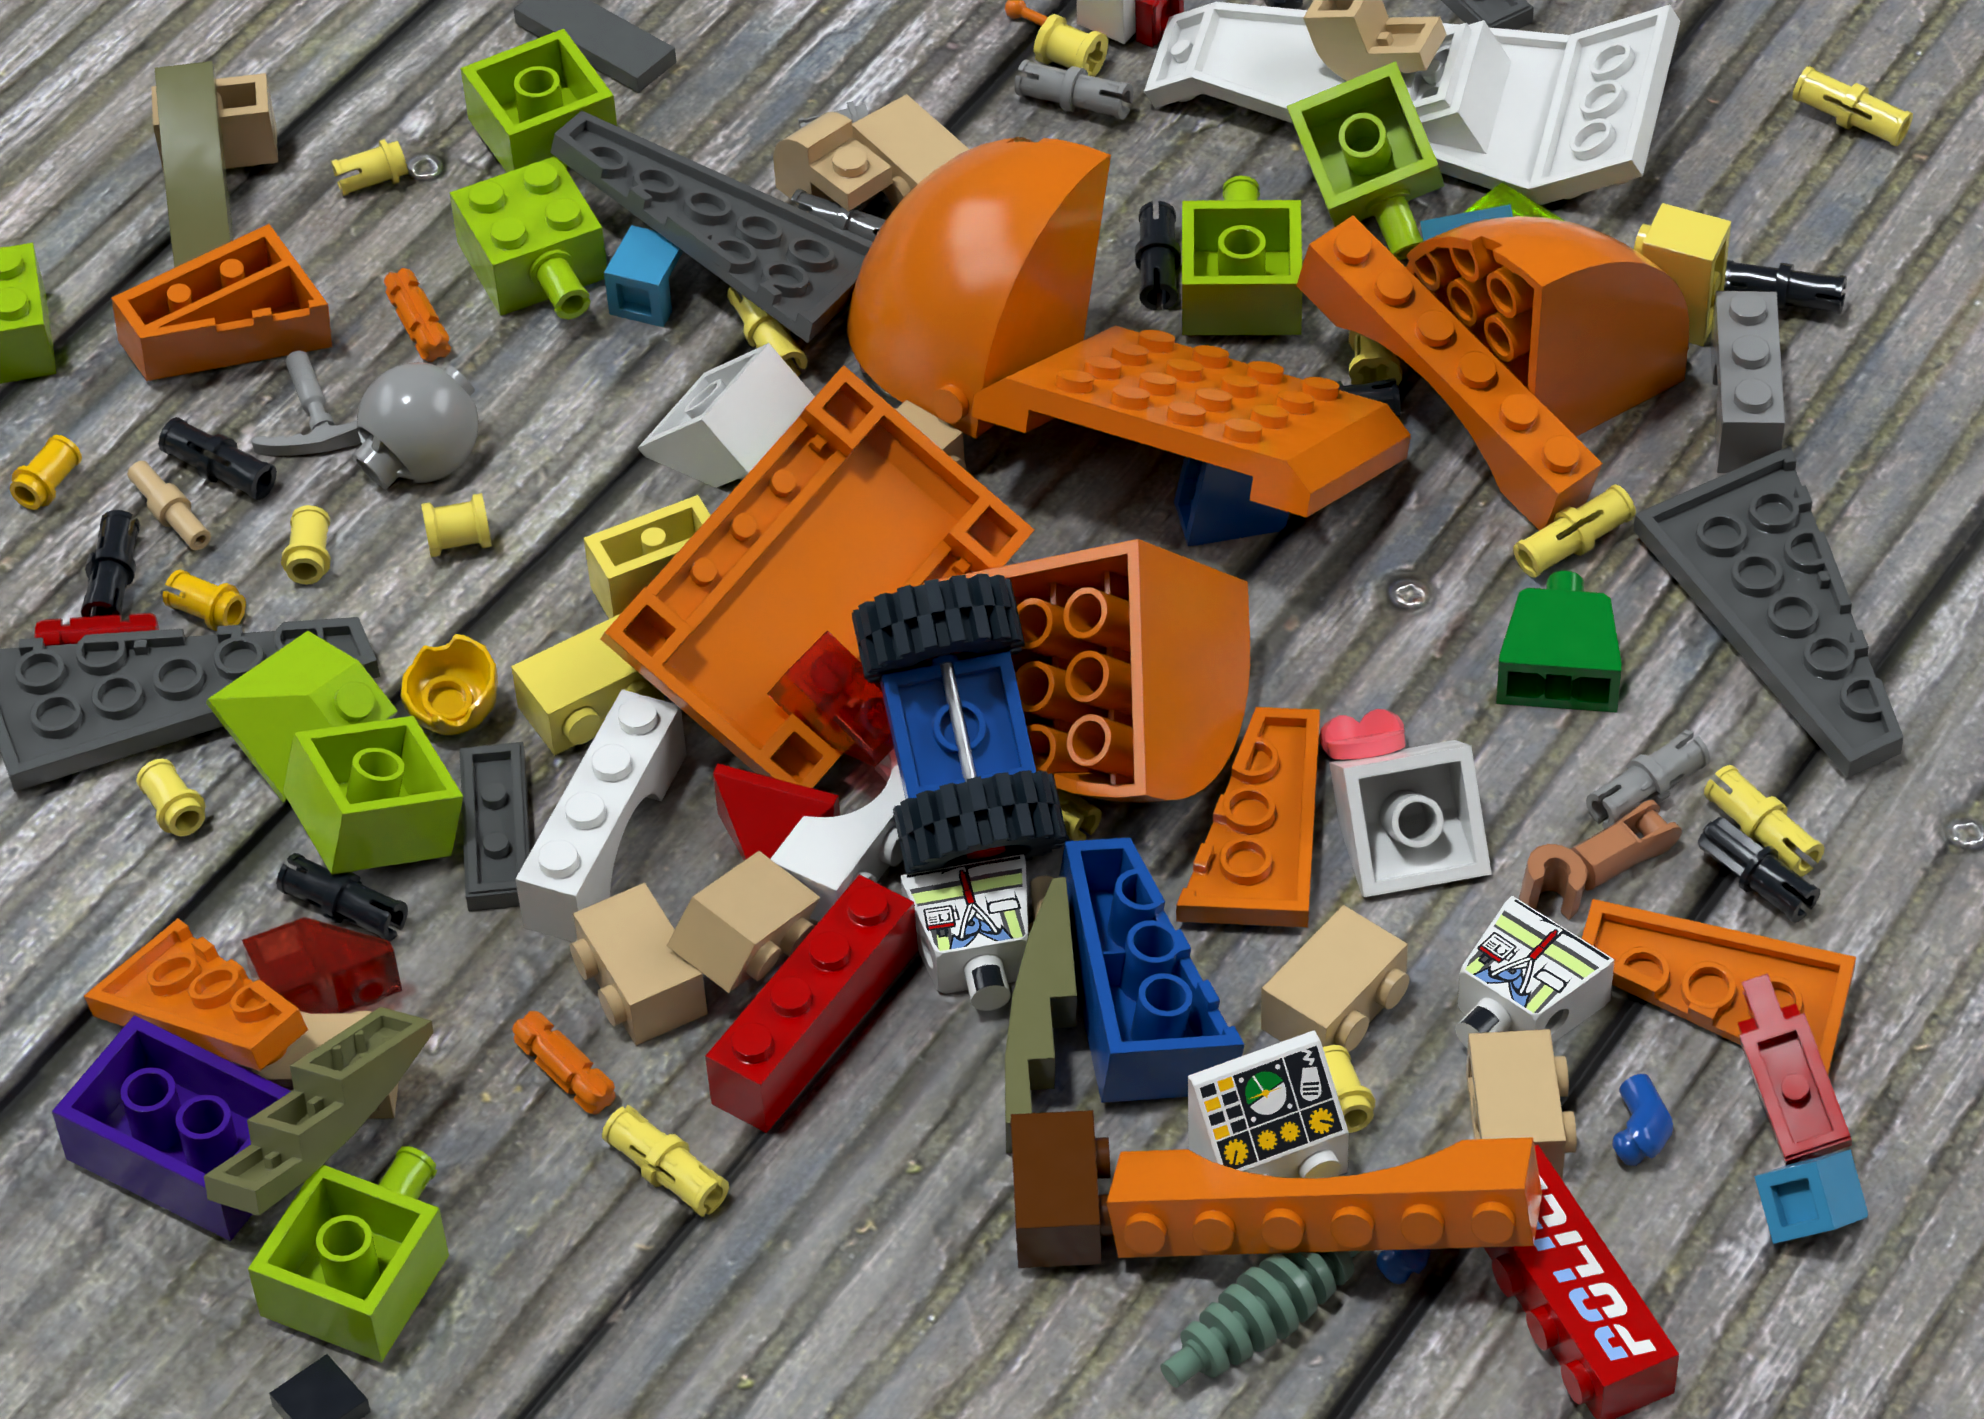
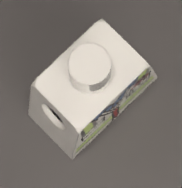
(972, 926)
(1530, 977)

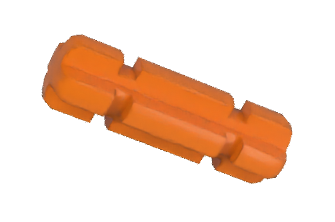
(417, 314)
(564, 1062)

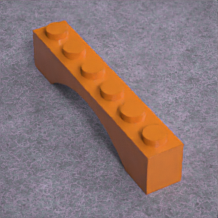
(1525, 445)
(1451, 1199)

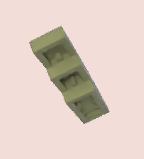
(193, 160)
(1040, 1001)
(330, 1101)

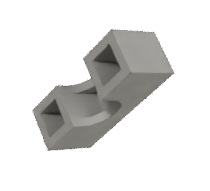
(1747, 377)

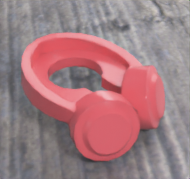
(1375, 735)

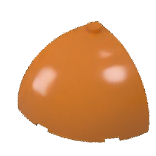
(980, 273)
(1562, 311)
(1130, 669)

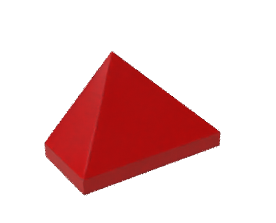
(764, 809)

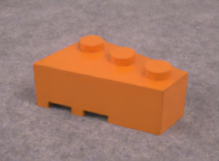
(223, 310)

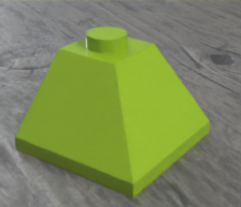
(296, 691)

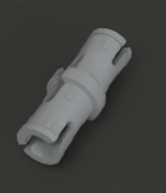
(1074, 89)
(1648, 778)

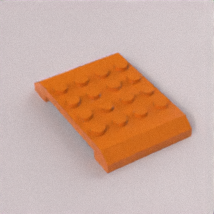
(1290, 433)
(813, 531)

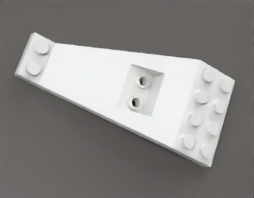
(1494, 102)

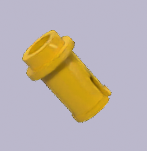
(36, 482)
(213, 603)

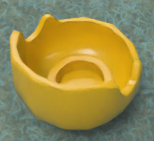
(450, 686)

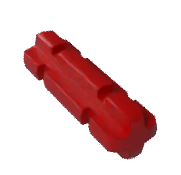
(56, 633)

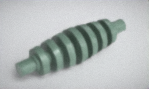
(1257, 1311)

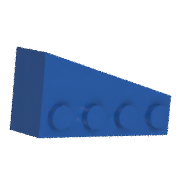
(1135, 981)

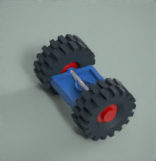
(958, 723)

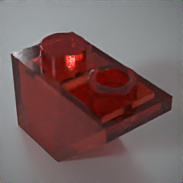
(836, 701)
(323, 966)

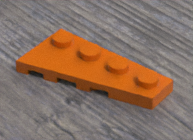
(1262, 829)
(1701, 969)
(200, 998)

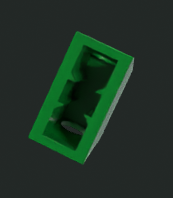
(1561, 649)

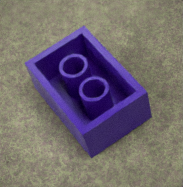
(161, 1118)

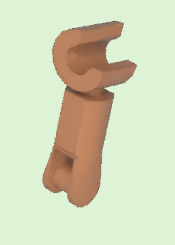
(1597, 858)

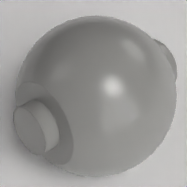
(416, 424)

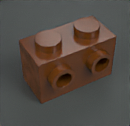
(1057, 1188)

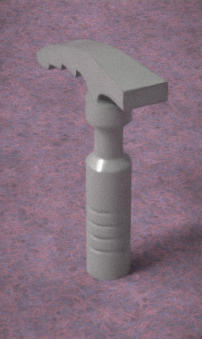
(324, 434)

